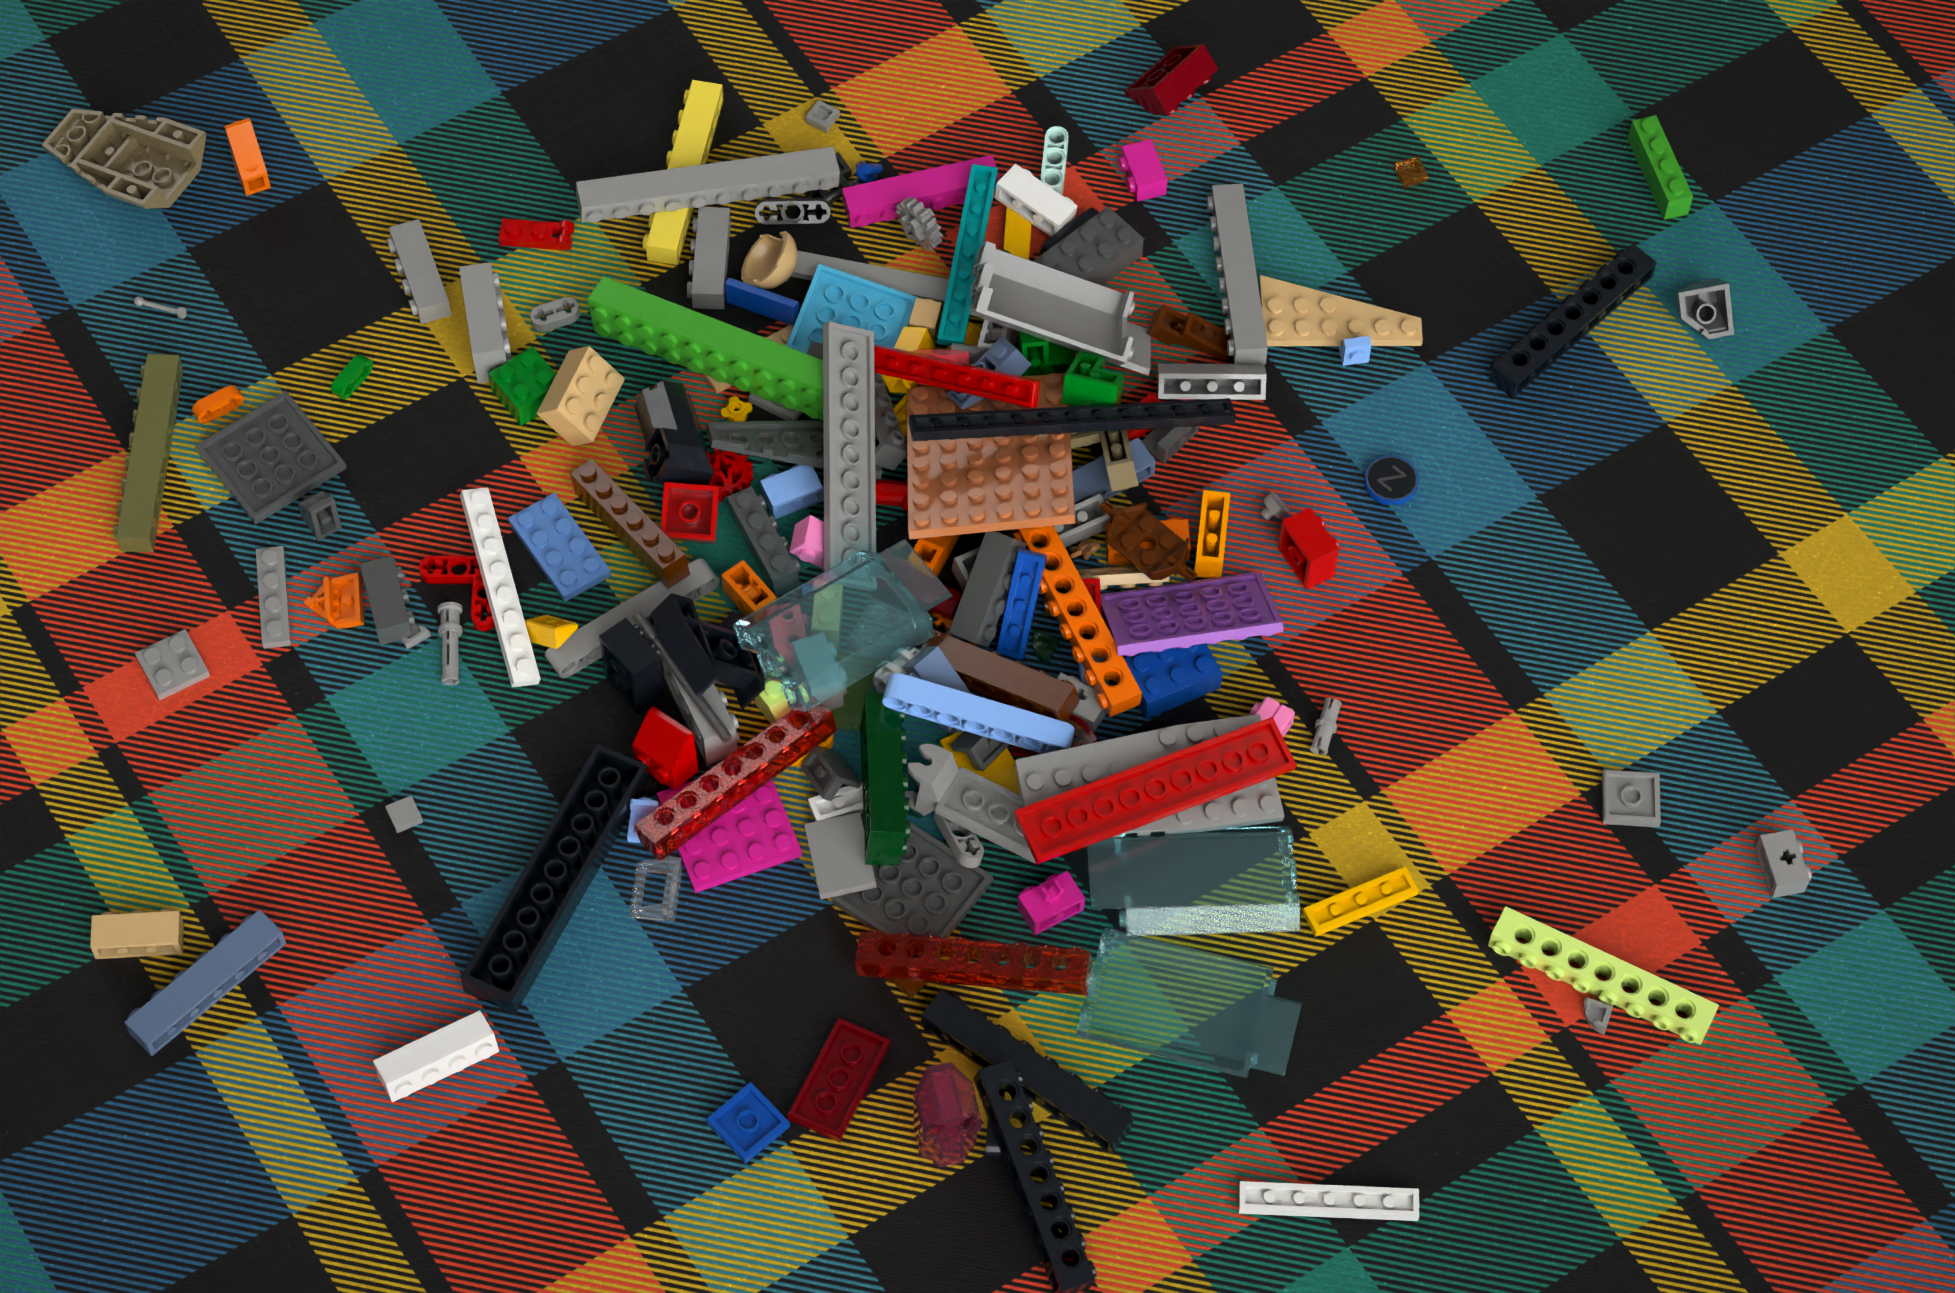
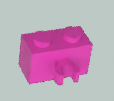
(1050, 902)

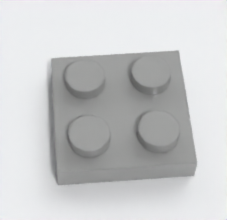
(172, 664)

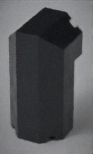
(672, 436)

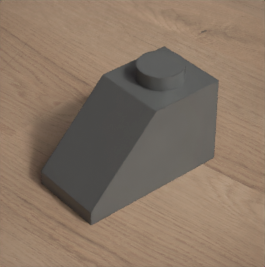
(320, 514)

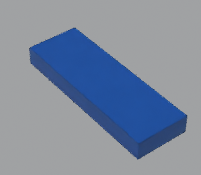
(761, 301)

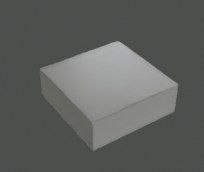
(822, 116)
(404, 814)

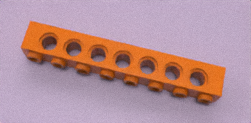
(1112, 698)

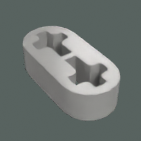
(554, 314)

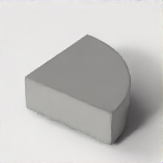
(419, 634)
(1597, 1014)

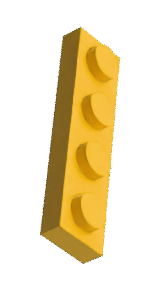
(1360, 901)

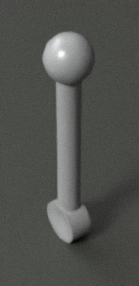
(180, 312)

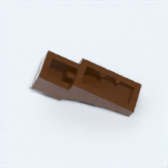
(1188, 331)

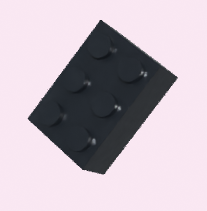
(632, 665)

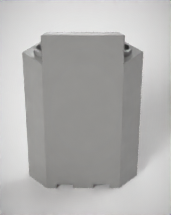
(1058, 308)

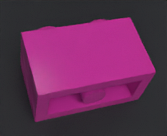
(1143, 170)

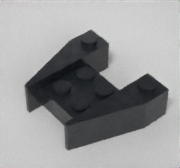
(706, 650)

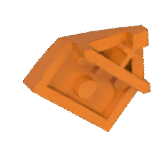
(339, 601)

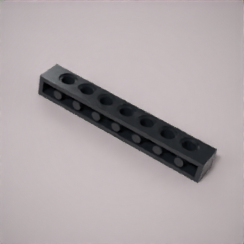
(1637, 270)
(1062, 1278)

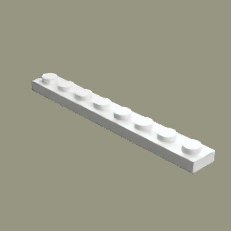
(500, 587)

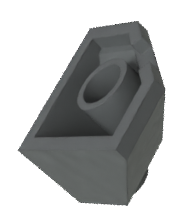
(1707, 307)

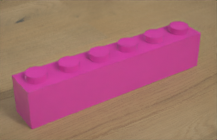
(933, 187)

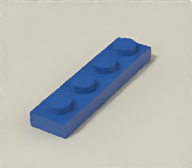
(1021, 603)

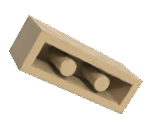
(137, 934)

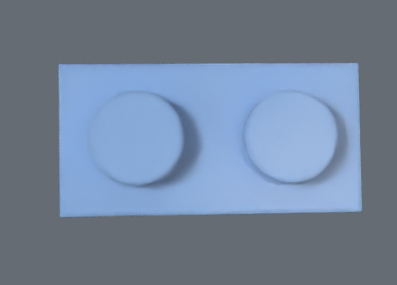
(791, 490)

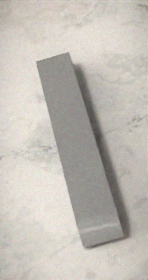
(584, 644)

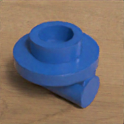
(867, 172)

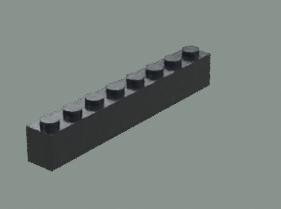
(1043, 1080)

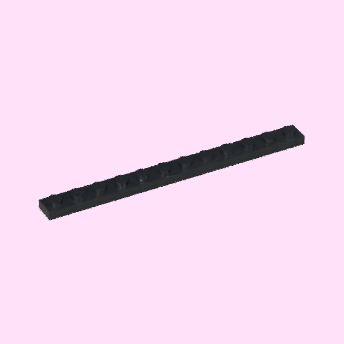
(1071, 419)

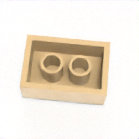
(580, 396)

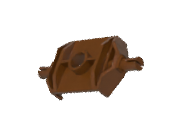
(1137, 525)

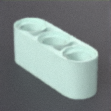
(1055, 158)

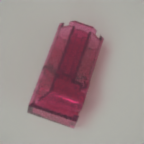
(945, 1115)

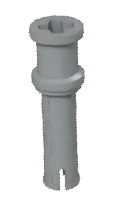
(450, 631)

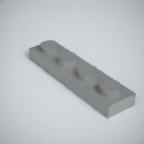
(273, 597)

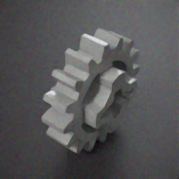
(919, 223)

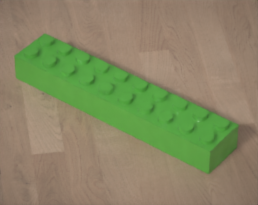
(708, 346)

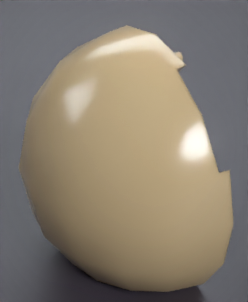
(770, 261)

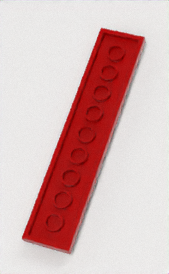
(1154, 790)

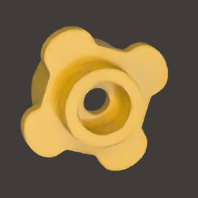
(736, 416)

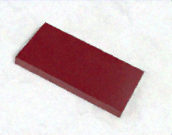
(839, 1080)

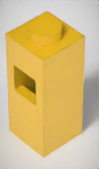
(909, 340)

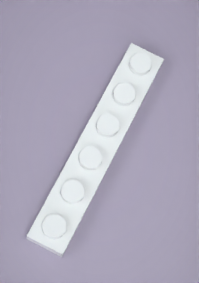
(1328, 1201)

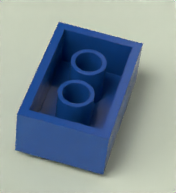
(1174, 677)

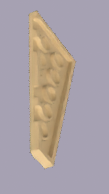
(1317, 318)

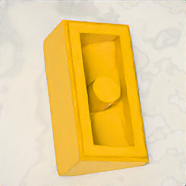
(549, 630)

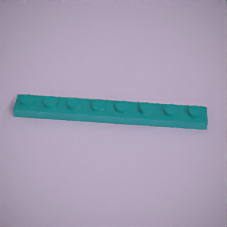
(970, 236)

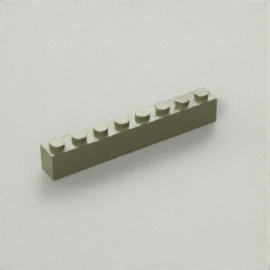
(149, 453)

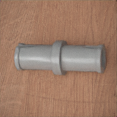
(1325, 726)

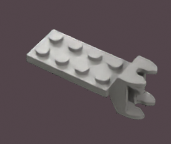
(966, 799)

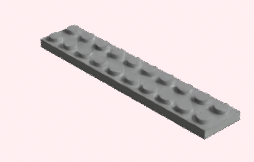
(848, 442)

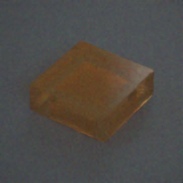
(1411, 172)

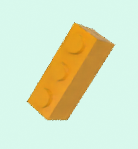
(1212, 534)

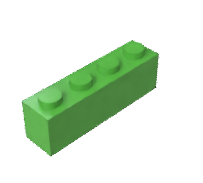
(1660, 167)

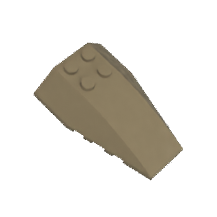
(129, 157)

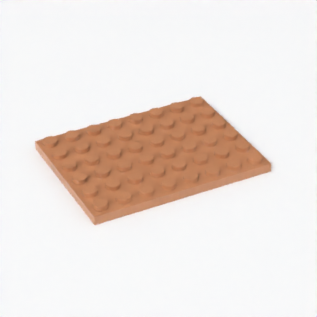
(988, 480)

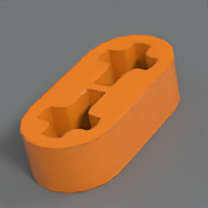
(217, 404)

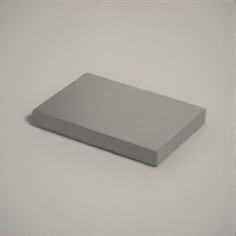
(839, 855)

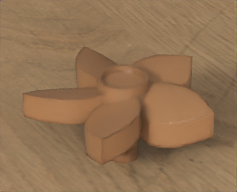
(1084, 548)

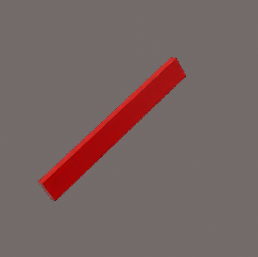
(956, 376)

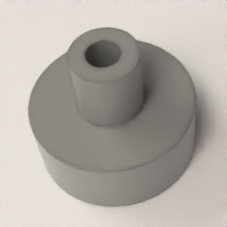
(1274, 506)

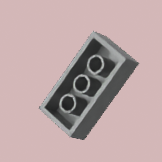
(1096, 249)

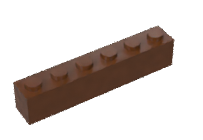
(630, 524)
(1006, 679)

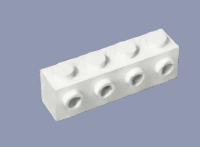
(436, 1056)

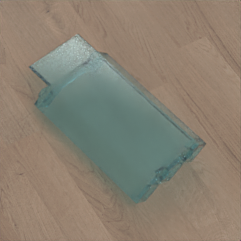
(843, 623)
(1198, 881)
(1187, 1006)

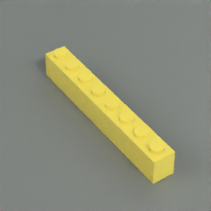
(691, 148)

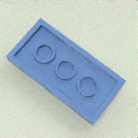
(559, 547)

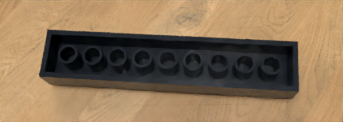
(555, 879)

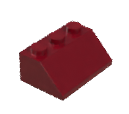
(1173, 79)

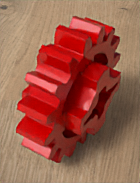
(735, 468)

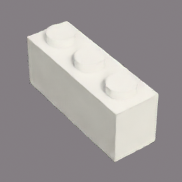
(1035, 200)

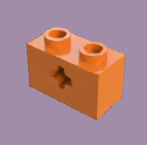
(746, 588)

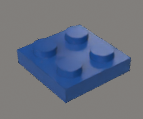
(748, 1122)

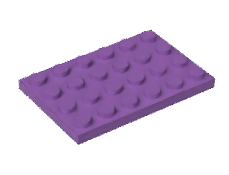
(1190, 613)

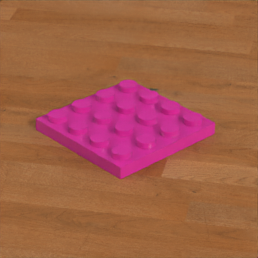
(739, 842)

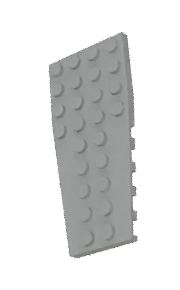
(1073, 767)

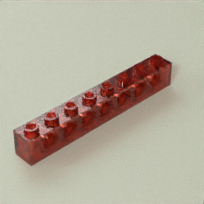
(734, 779)
(984, 973)

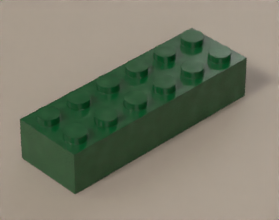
(883, 782)

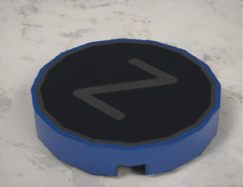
(1391, 480)

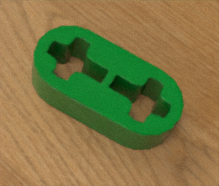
(352, 376)

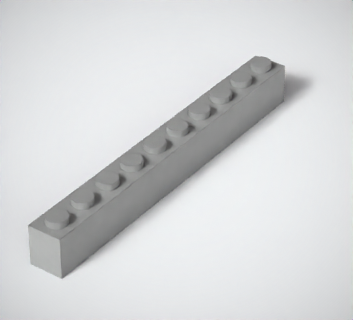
(707, 184)

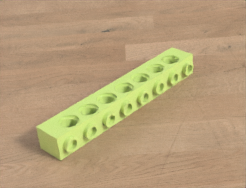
(1597, 962)

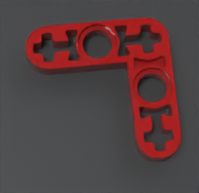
(439, 577)

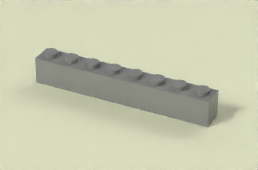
(1238, 274)

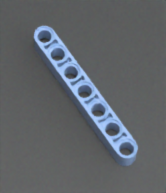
(976, 714)

